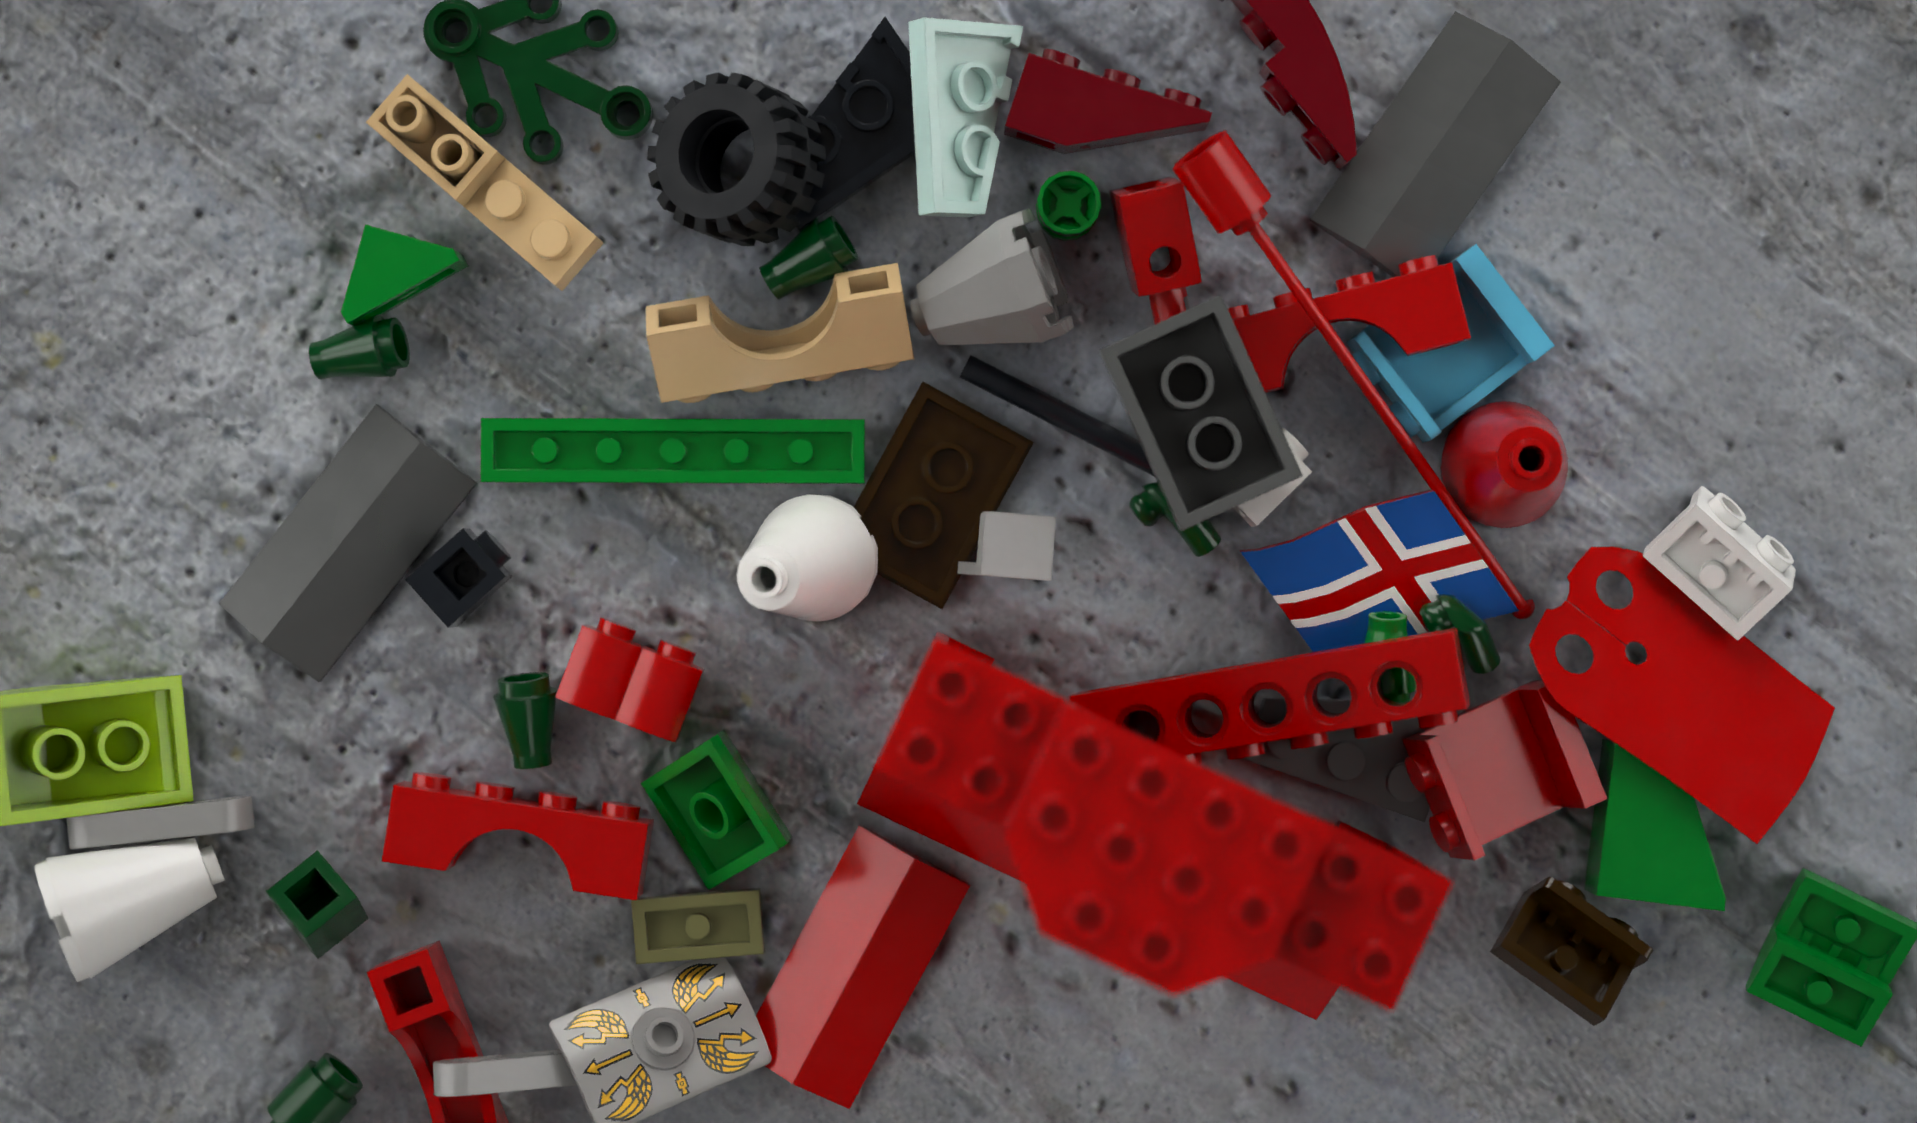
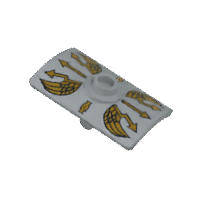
(661, 1041)

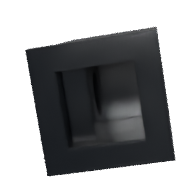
(438, 580)

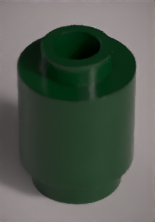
(317, 1094)

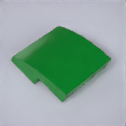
(1831, 957)

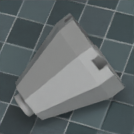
(995, 290)

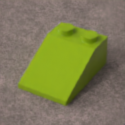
(92, 748)

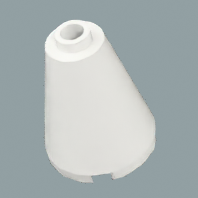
(809, 560)
(123, 897)

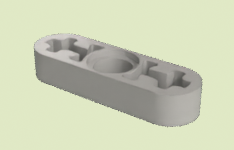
(161, 822)
(501, 1073)

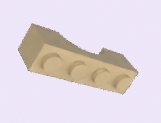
(707, 353)

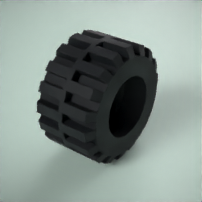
(692, 152)

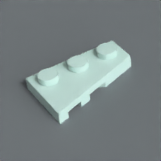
(956, 103)

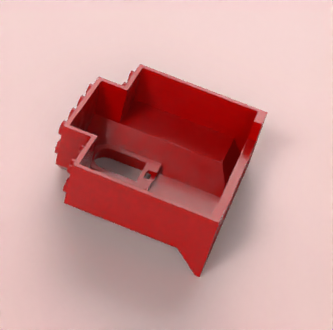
(1146, 849)

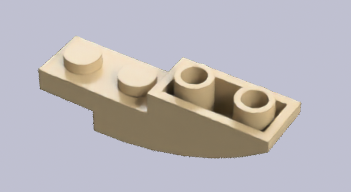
(484, 182)

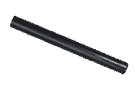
(1055, 412)

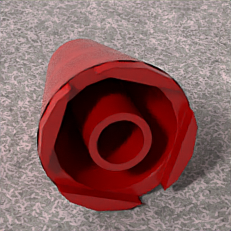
(1484, 468)

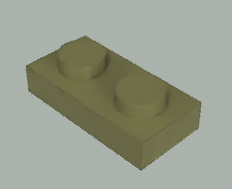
(698, 926)

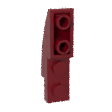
(1303, 75)

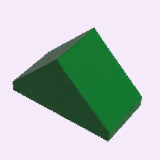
(394, 270)

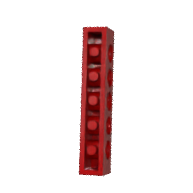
(1430, 657)

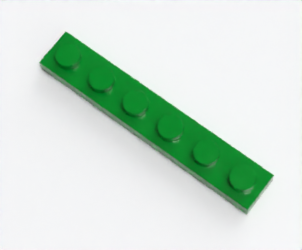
(672, 451)

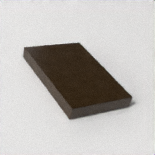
(932, 488)

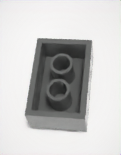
(1200, 413)

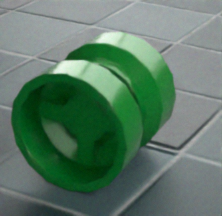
(1068, 196)

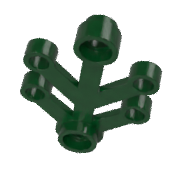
(529, 65)

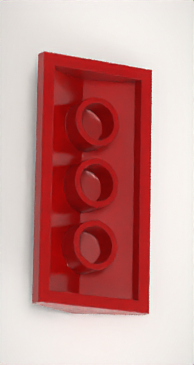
(856, 965)

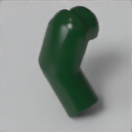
(1151, 506)
(1473, 632)

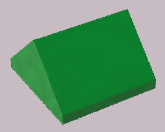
(717, 810)

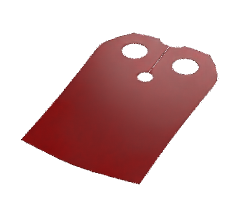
(1700, 706)

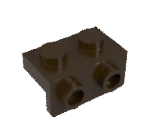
(1570, 948)

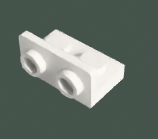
(1723, 562)

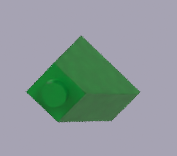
(1648, 839)

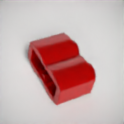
(631, 681)

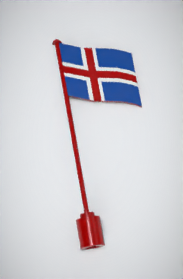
(1385, 552)

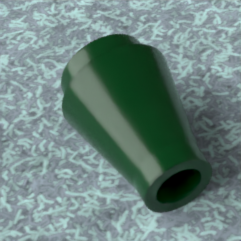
(810, 258)
(364, 350)
(527, 716)

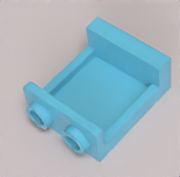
(1446, 382)

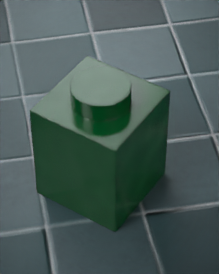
(317, 904)

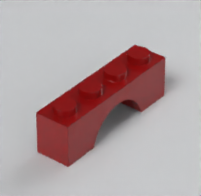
(1415, 309)
(600, 849)
(432, 1025)

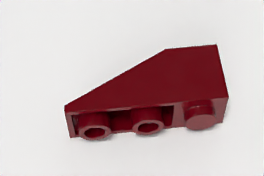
(1084, 111)

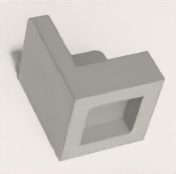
(1013, 547)

